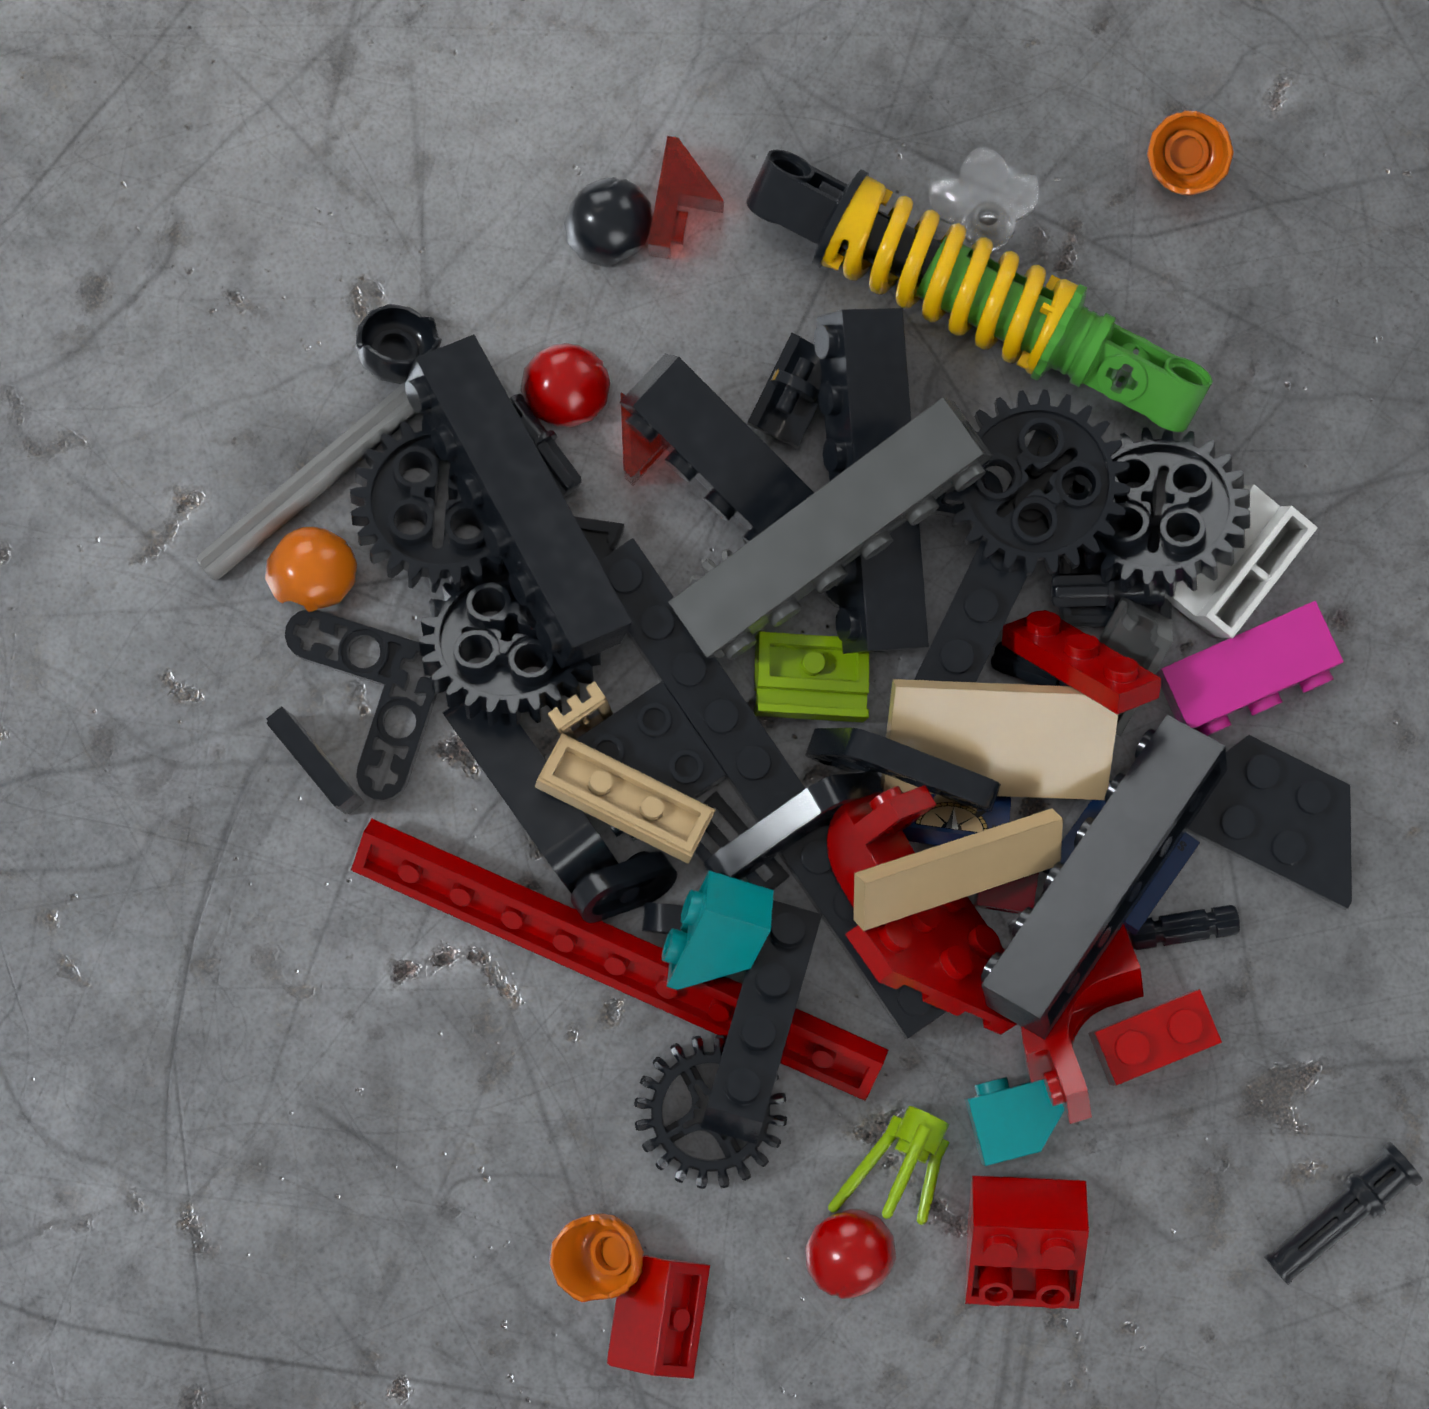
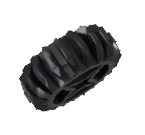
(668, 1135)

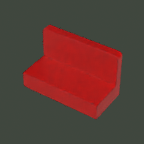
(660, 1319)

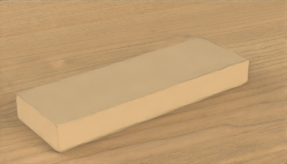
(625, 798)

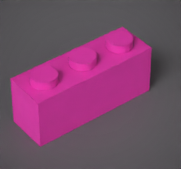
(1251, 670)

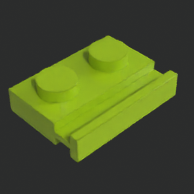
(809, 678)

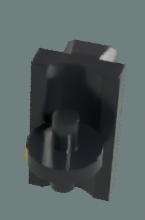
(790, 393)

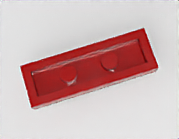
(1081, 661)

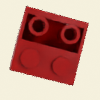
(1026, 1242)

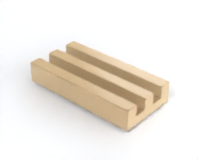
(580, 712)

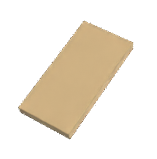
(1021, 735)

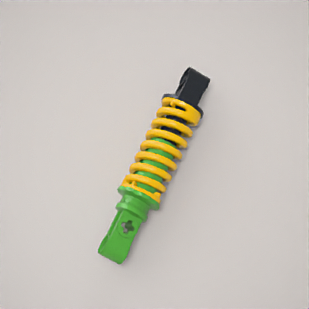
(1035, 322)

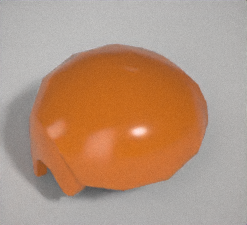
(1190, 153)
(311, 568)
(596, 1257)

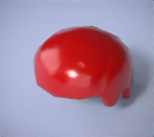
(565, 385)
(850, 1254)

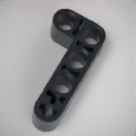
(513, 768)

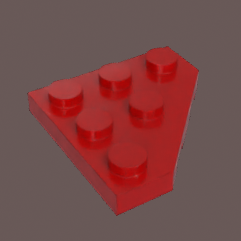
(938, 955)

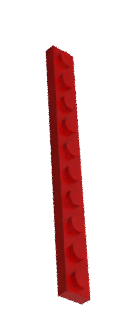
(598, 951)

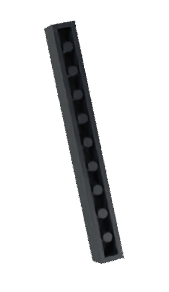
(745, 754)

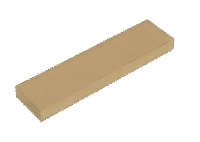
(957, 869)

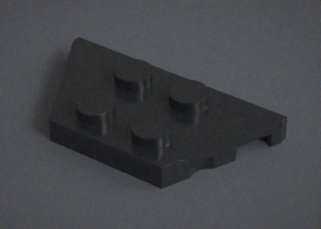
(1282, 819)

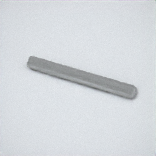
(305, 485)

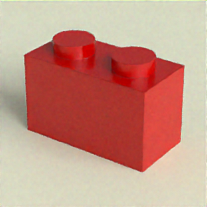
(1155, 1037)

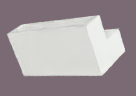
(1270, 546)

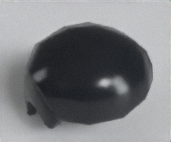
(608, 221)
(392, 339)

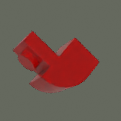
(872, 832)

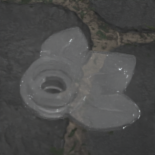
(984, 192)

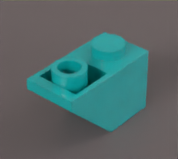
(719, 931)
(1011, 1119)

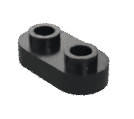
(623, 886)

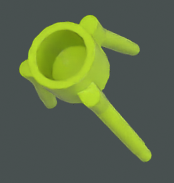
(918, 1137)

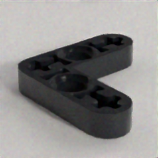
(385, 672)
(867, 752)
(791, 822)

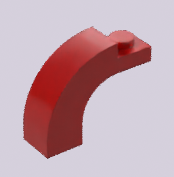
(1111, 982)

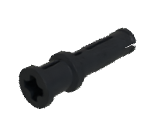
(1371, 1201)

